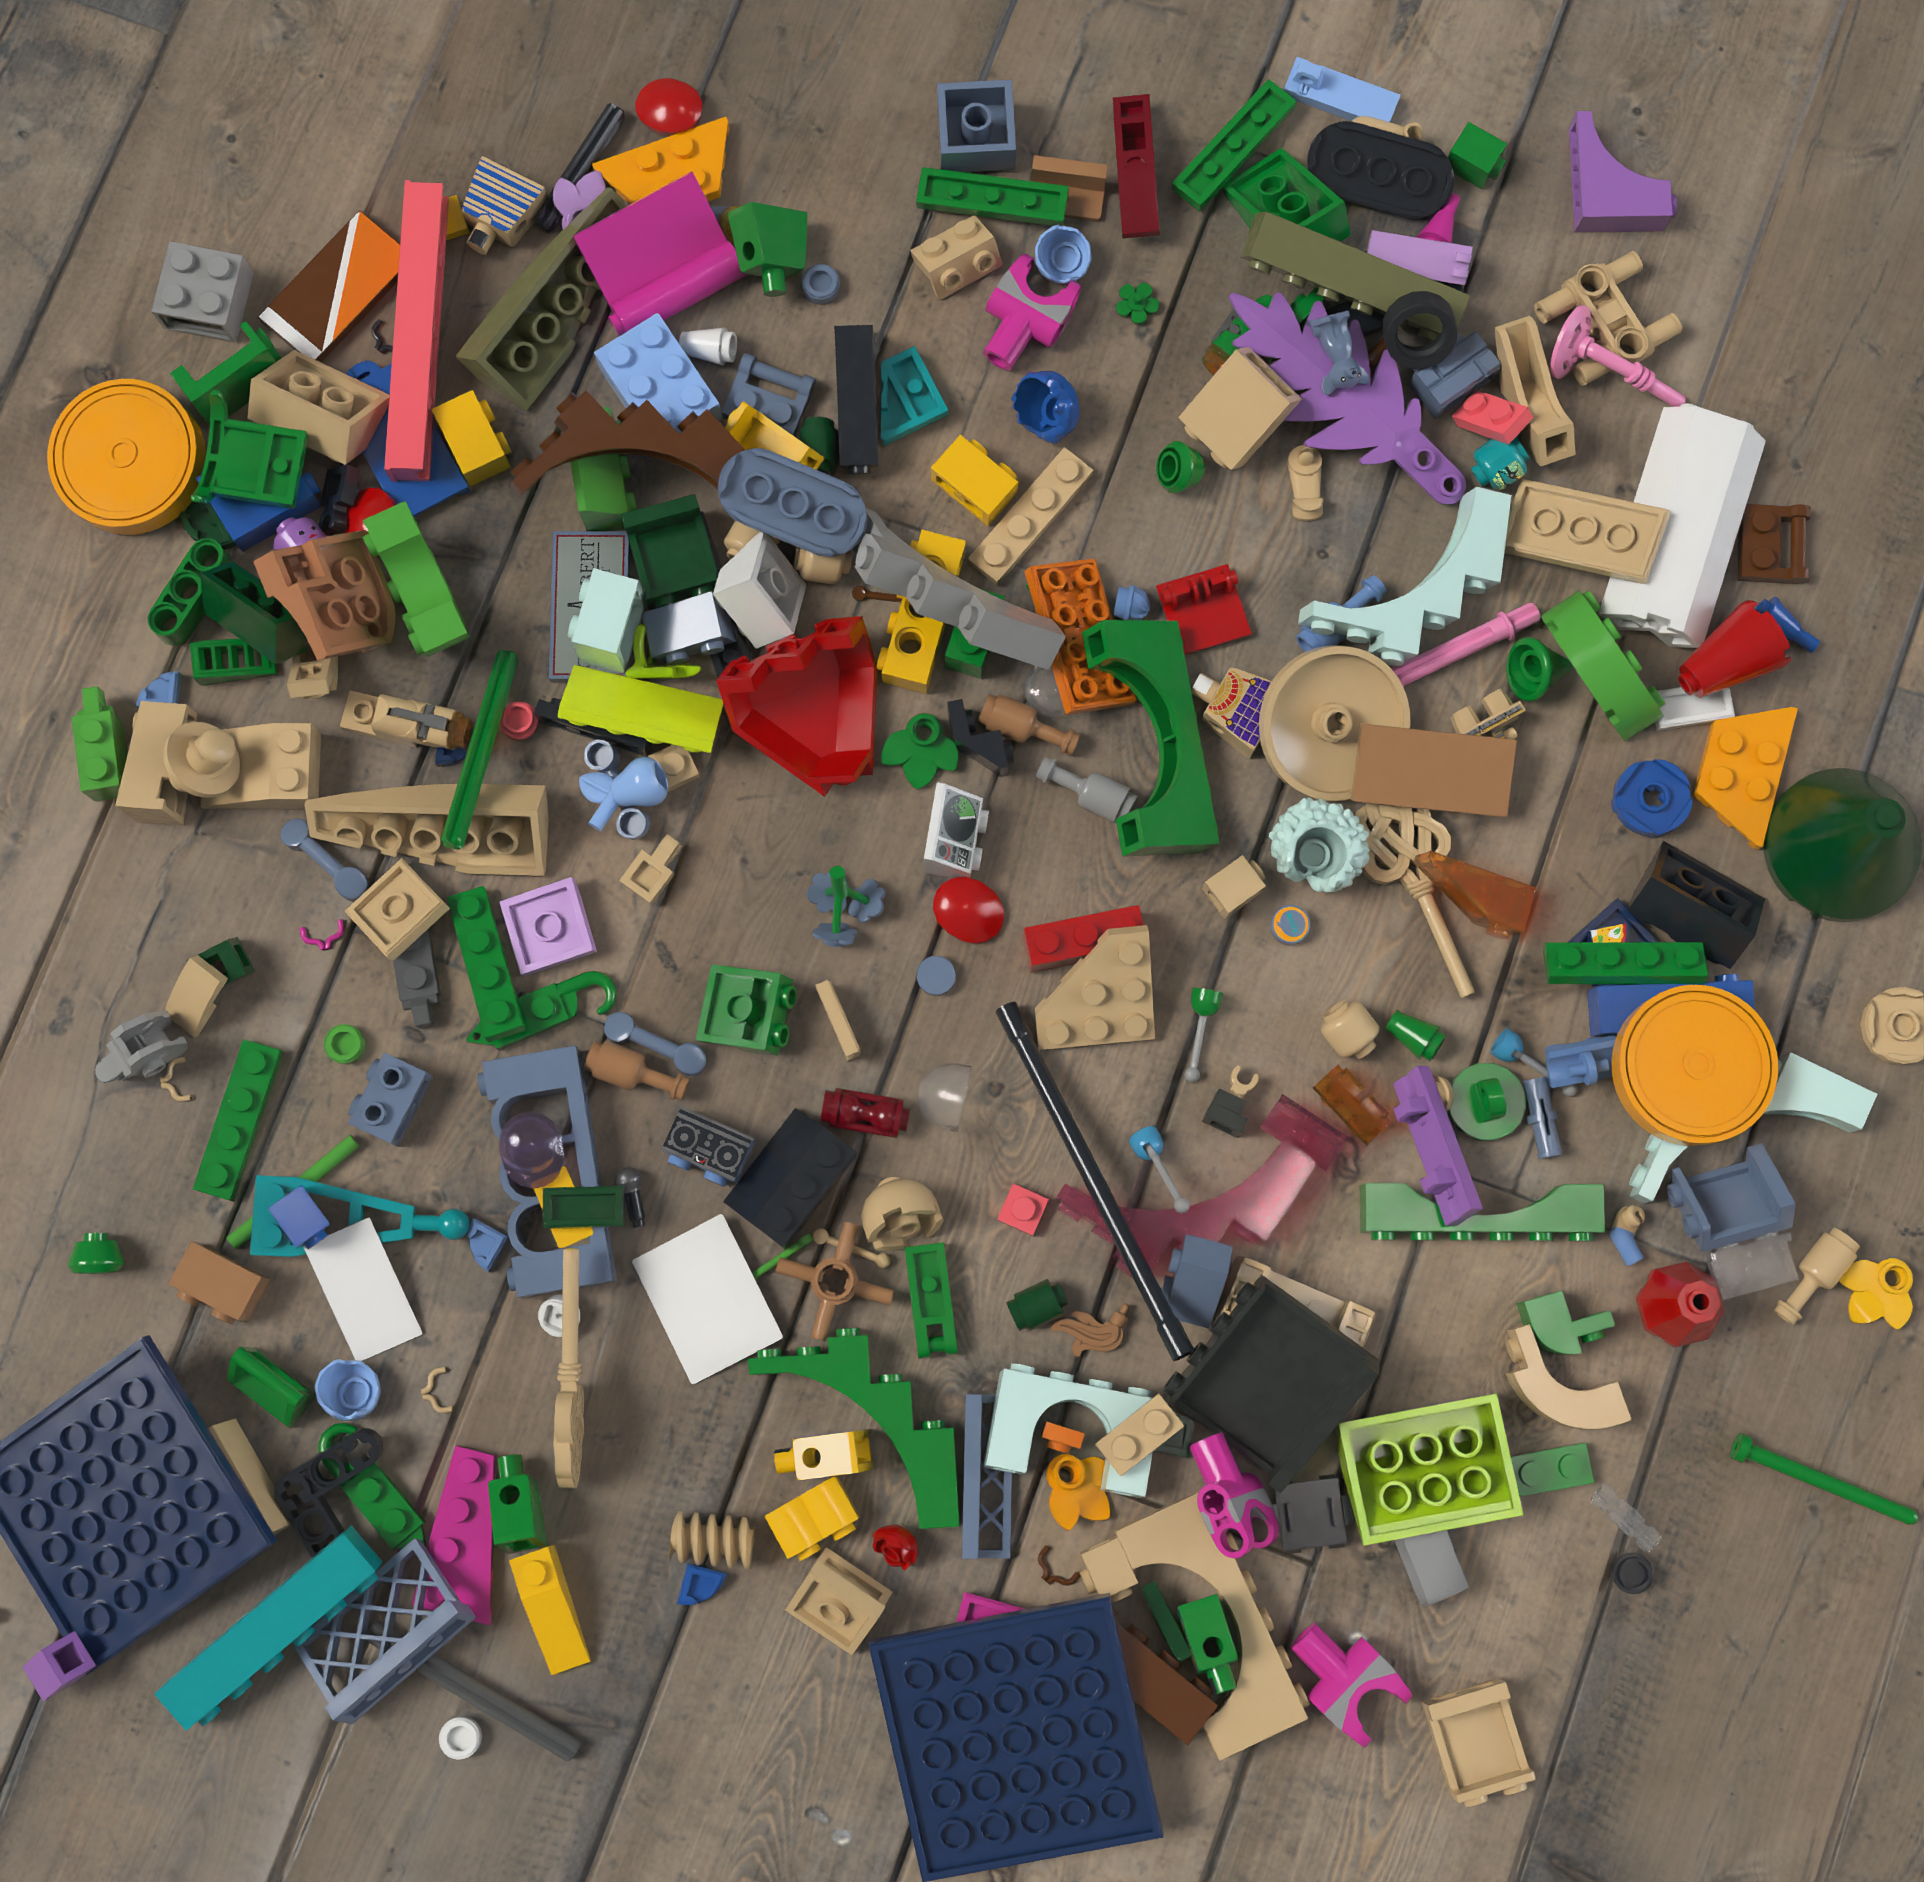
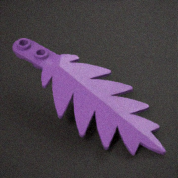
(1368, 412)

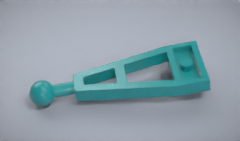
(271, 1240)

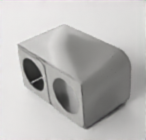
(1432, 1566)

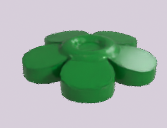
(1137, 302)

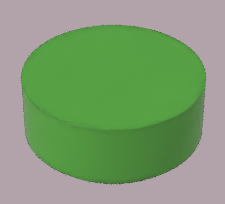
(344, 1044)

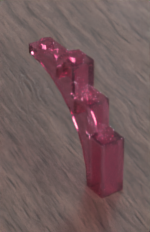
(1252, 1206)

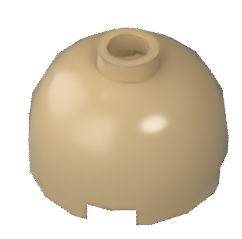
(899, 1212)

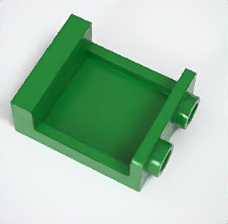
(231, 376)

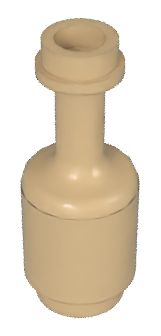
(1821, 1268)

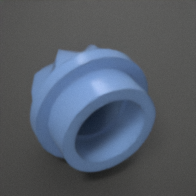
(1131, 603)

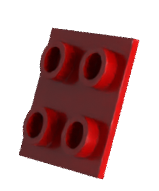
(1205, 608)

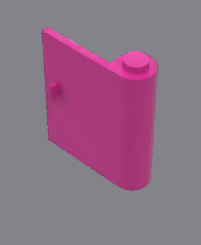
(659, 254)

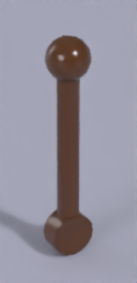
(859, 594)

